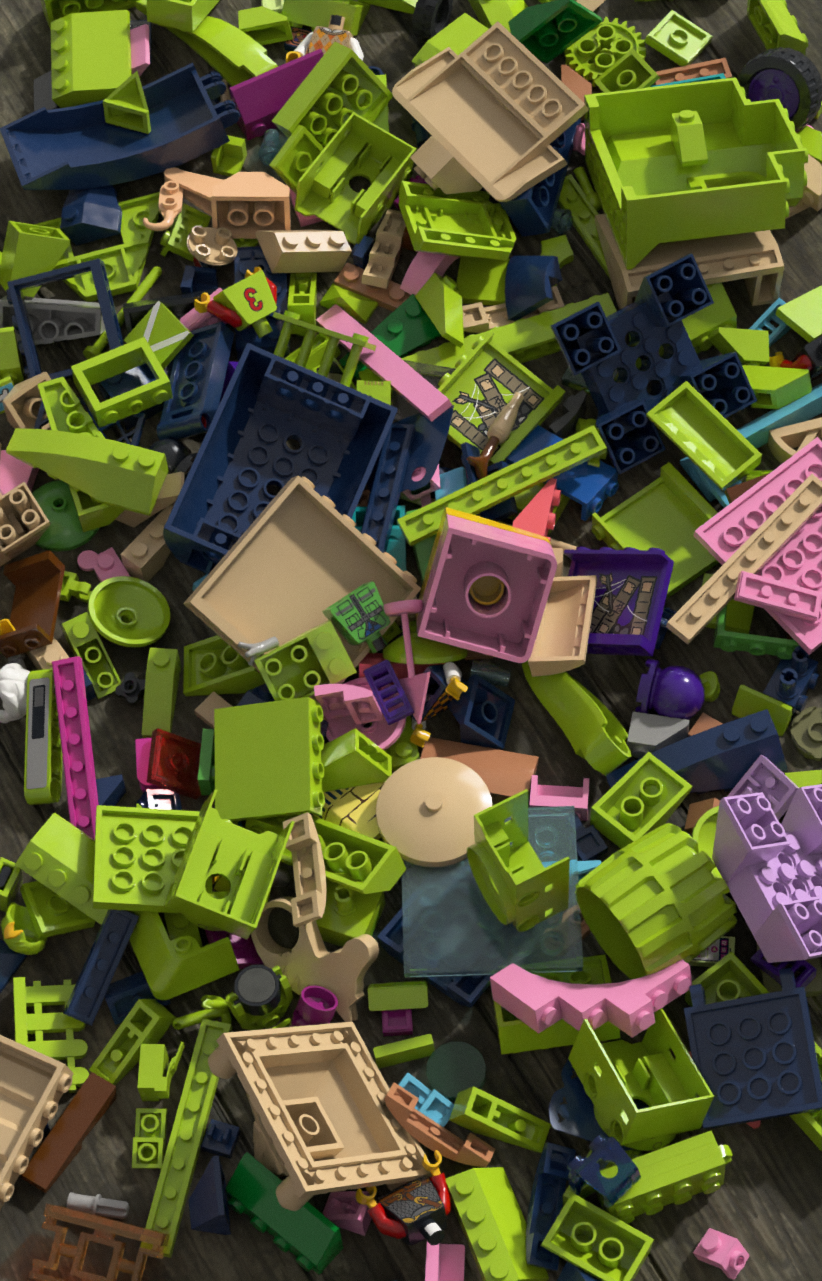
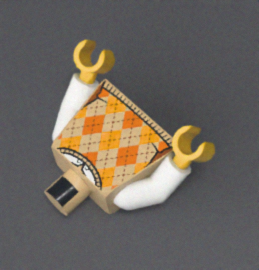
(324, 37)

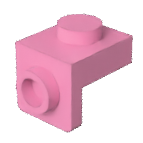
(722, 1252)

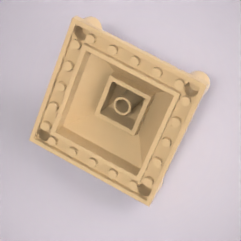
(318, 1110)

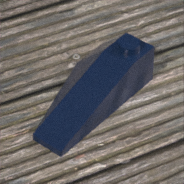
(91, 214)

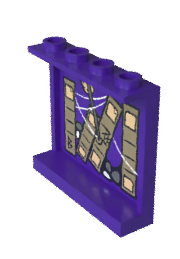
(627, 597)

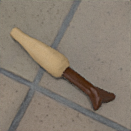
(497, 434)

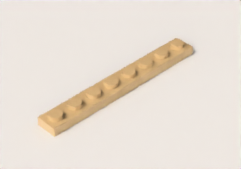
(749, 558)

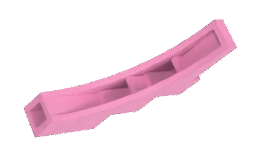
(625, 1004)

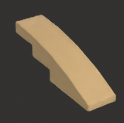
(385, 251)

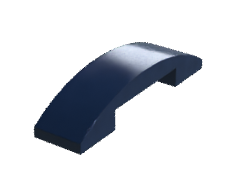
(546, 1203)

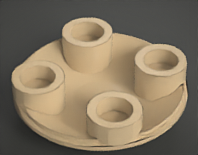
(212, 245)

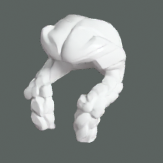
(13, 692)

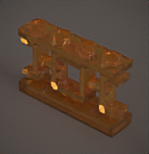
(104, 1233)

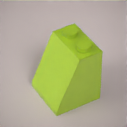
(29, 252)

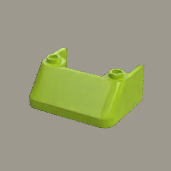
(179, 963)

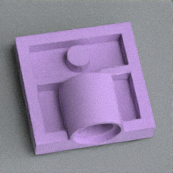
(767, 778)

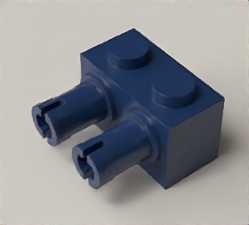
(793, 680)

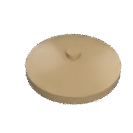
(431, 810)

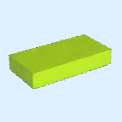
(403, 1051)

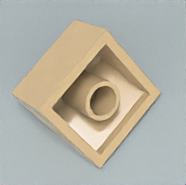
(442, 169)

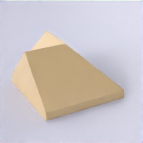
(24, 403)

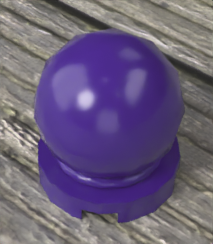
(670, 691)

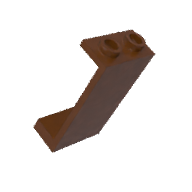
(34, 603)

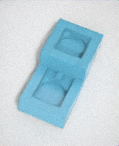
(430, 1102)

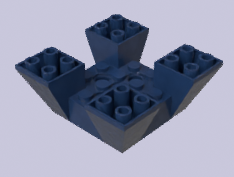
(598, 347)

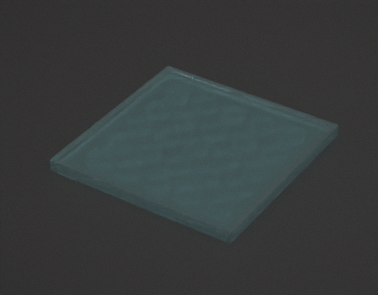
(457, 934)

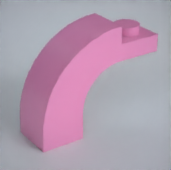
(423, 268)

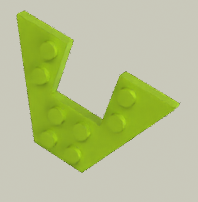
(122, 262)

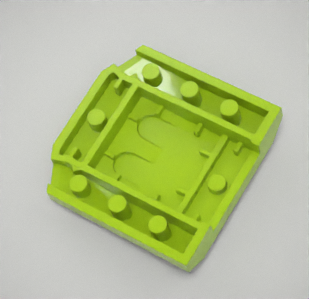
(455, 223)

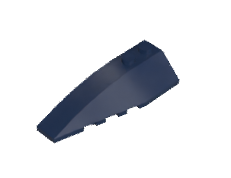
(720, 754)

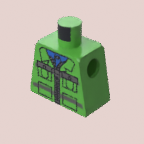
(360, 617)

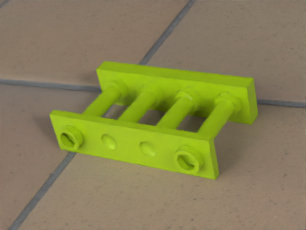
(358, 341)

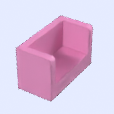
(561, 796)

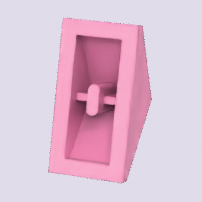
(346, 1212)

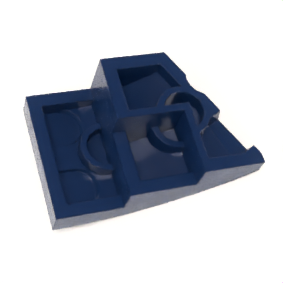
(529, 284)

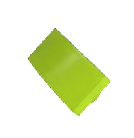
(149, 1138)

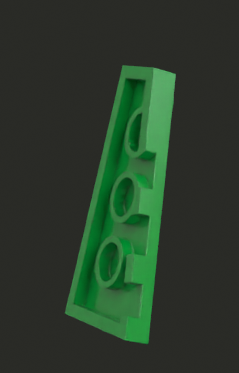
(402, 331)

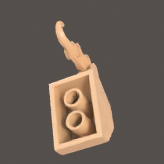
(239, 203)

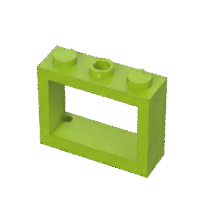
(115, 363)

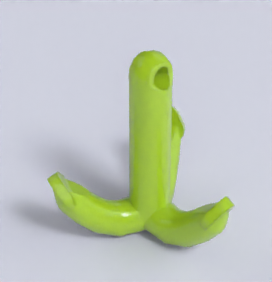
(214, 1008)

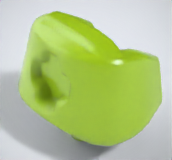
(711, 686)

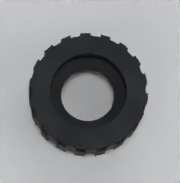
(431, 17)

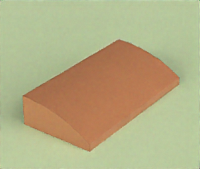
(501, 770)

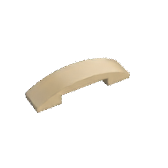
(480, 319)
(308, 870)

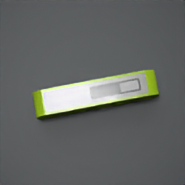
(42, 741)

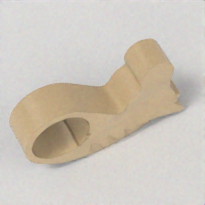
(313, 965)

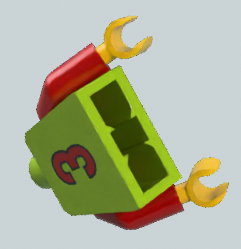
(244, 303)

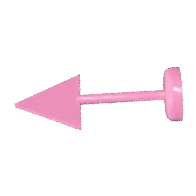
(414, 685)

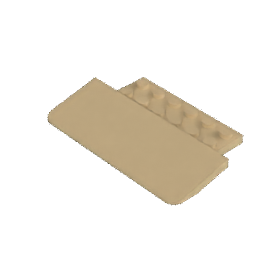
(493, 111)

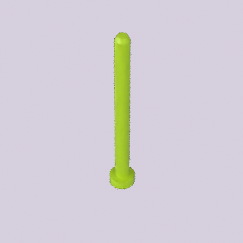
(144, 287)

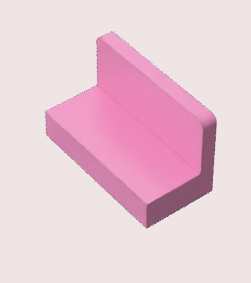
(445, 1262)

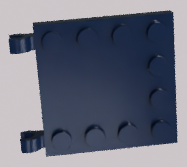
(755, 1054)

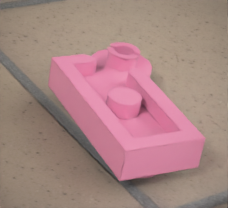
(104, 564)

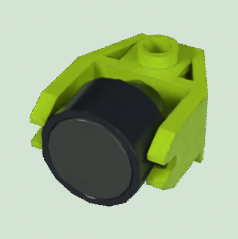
(260, 997)

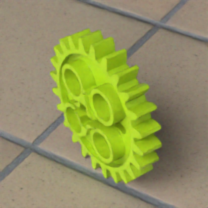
(603, 48)

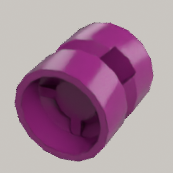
(314, 1007)

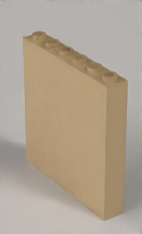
(291, 569)

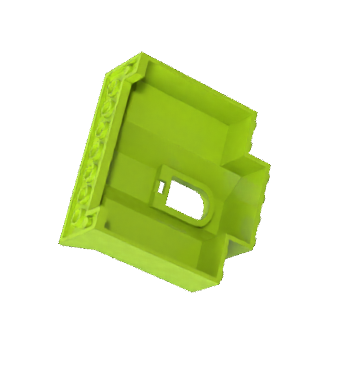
(652, 199)

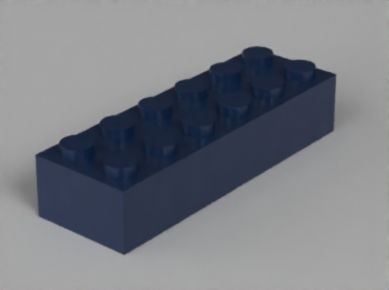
(535, 208)

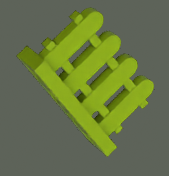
(49, 1023)

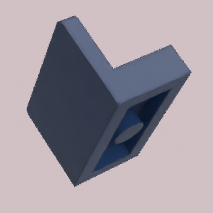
(125, 993)

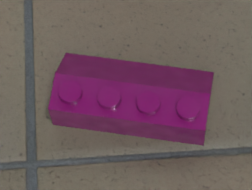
(267, 93)

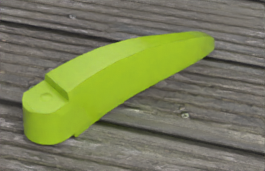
(224, 48)
(583, 718)

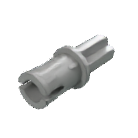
(98, 1205)

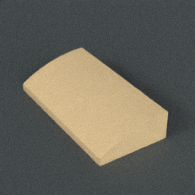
(564, 626)

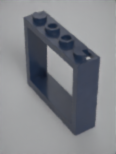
(21, 319)

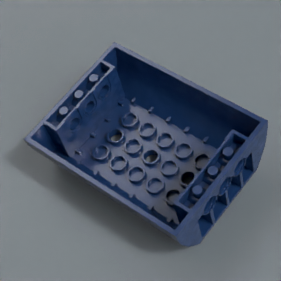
(248, 450)

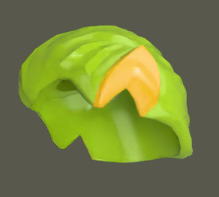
(20, 931)

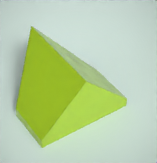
(128, 106)

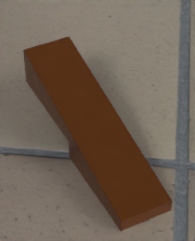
(70, 1130)

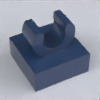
(220, 1138)

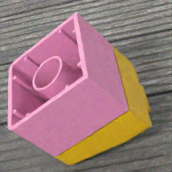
(486, 586)

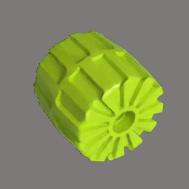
(655, 902)

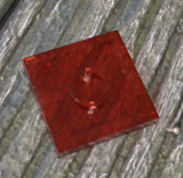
(174, 763)

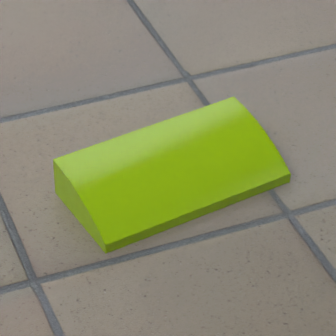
(705, 436)

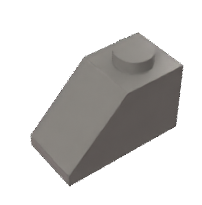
(654, 732)

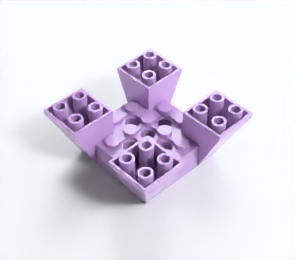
(775, 870)

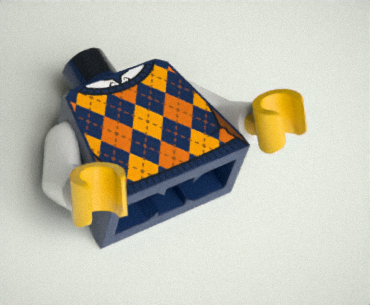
(443, 686)

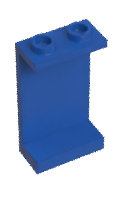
(583, 483)

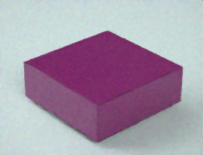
(397, 1022)

